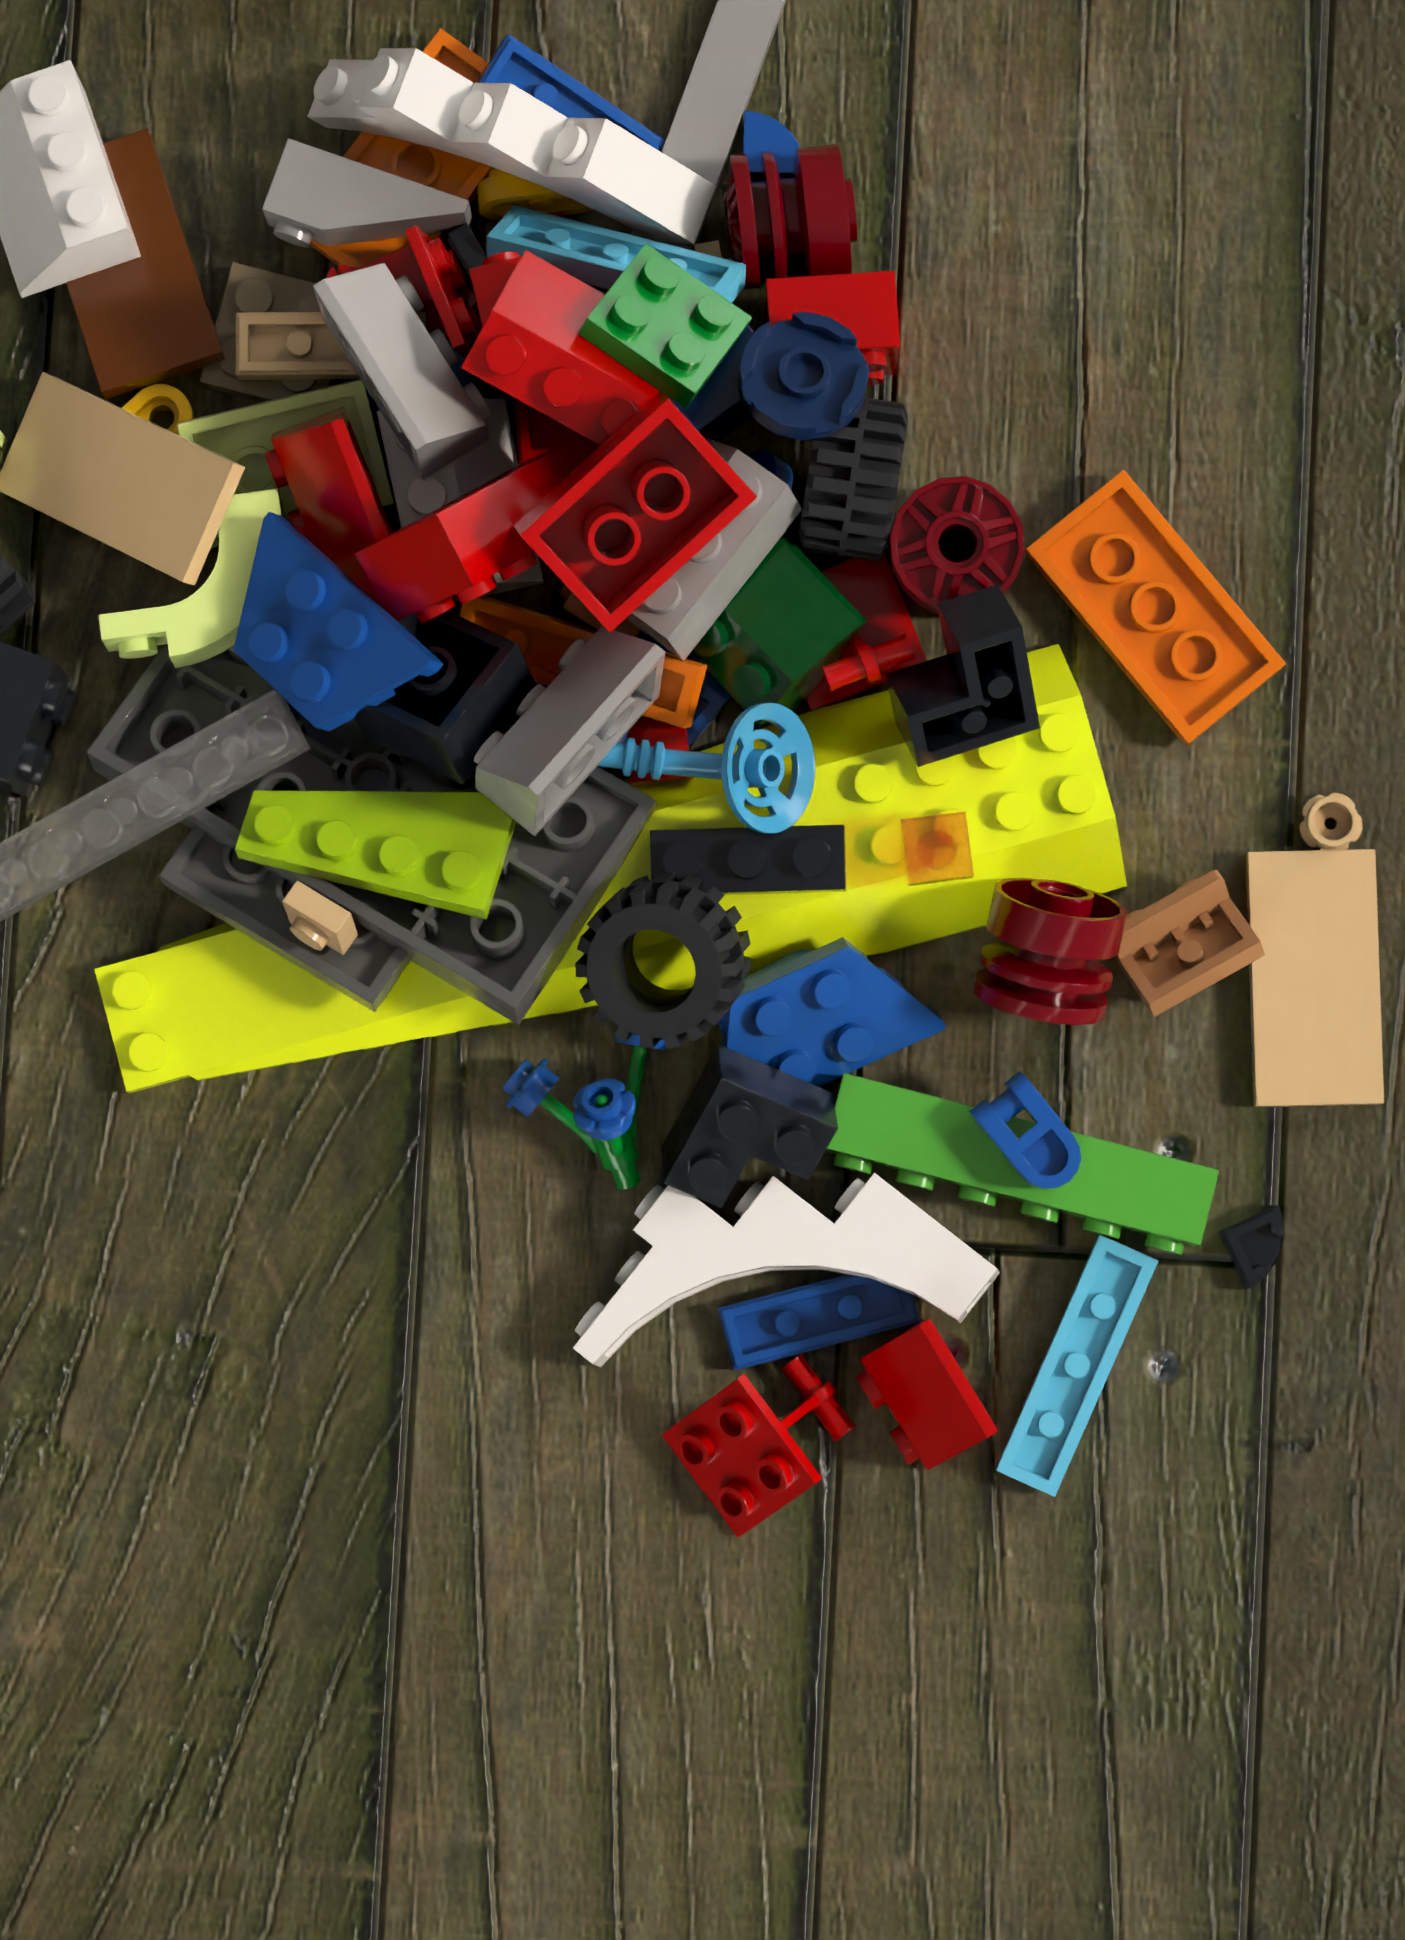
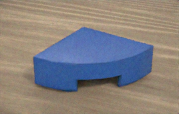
(764, 135)

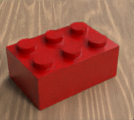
(635, 511)

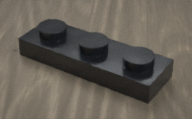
(754, 862)

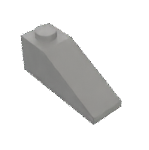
(348, 202)

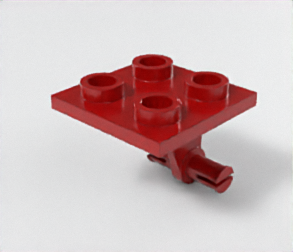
(436, 279)
(882, 644)
(744, 1451)

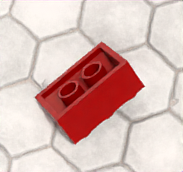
(540, 359)
(331, 489)

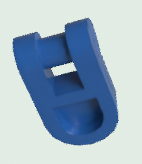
(1044, 1154)

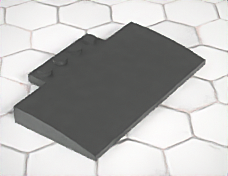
(503, 961)

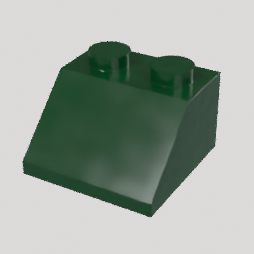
(779, 631)

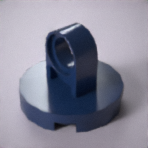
(803, 376)

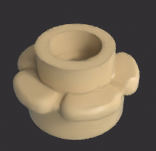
(1342, 811)

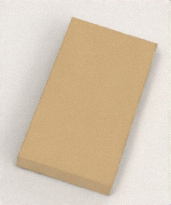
(119, 478)
(1319, 978)

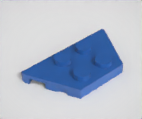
(320, 632)
(826, 1015)

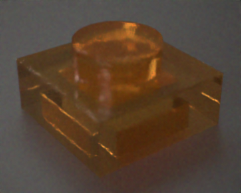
(936, 848)

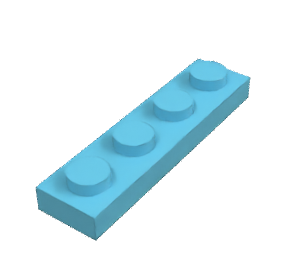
(602, 254)
(1076, 1365)

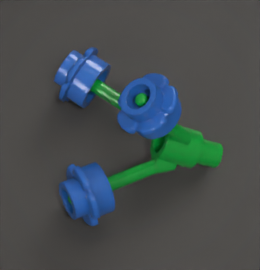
(603, 1110)

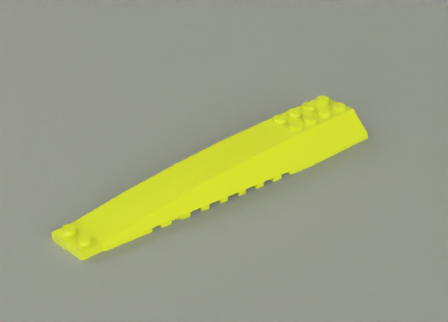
(1030, 809)

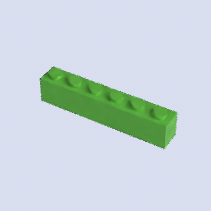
(942, 1142)

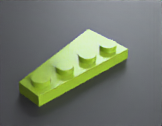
(398, 844)

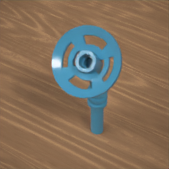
(740, 771)

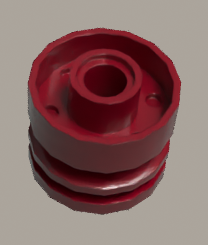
(792, 215)
(960, 508)
(1049, 951)

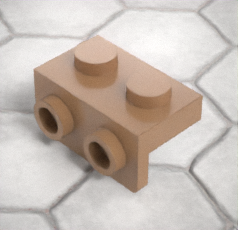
(1185, 943)

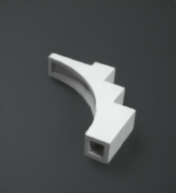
(503, 127)
(694, 1249)

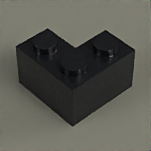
(975, 690)
(740, 1113)

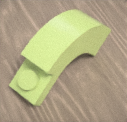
(211, 616)

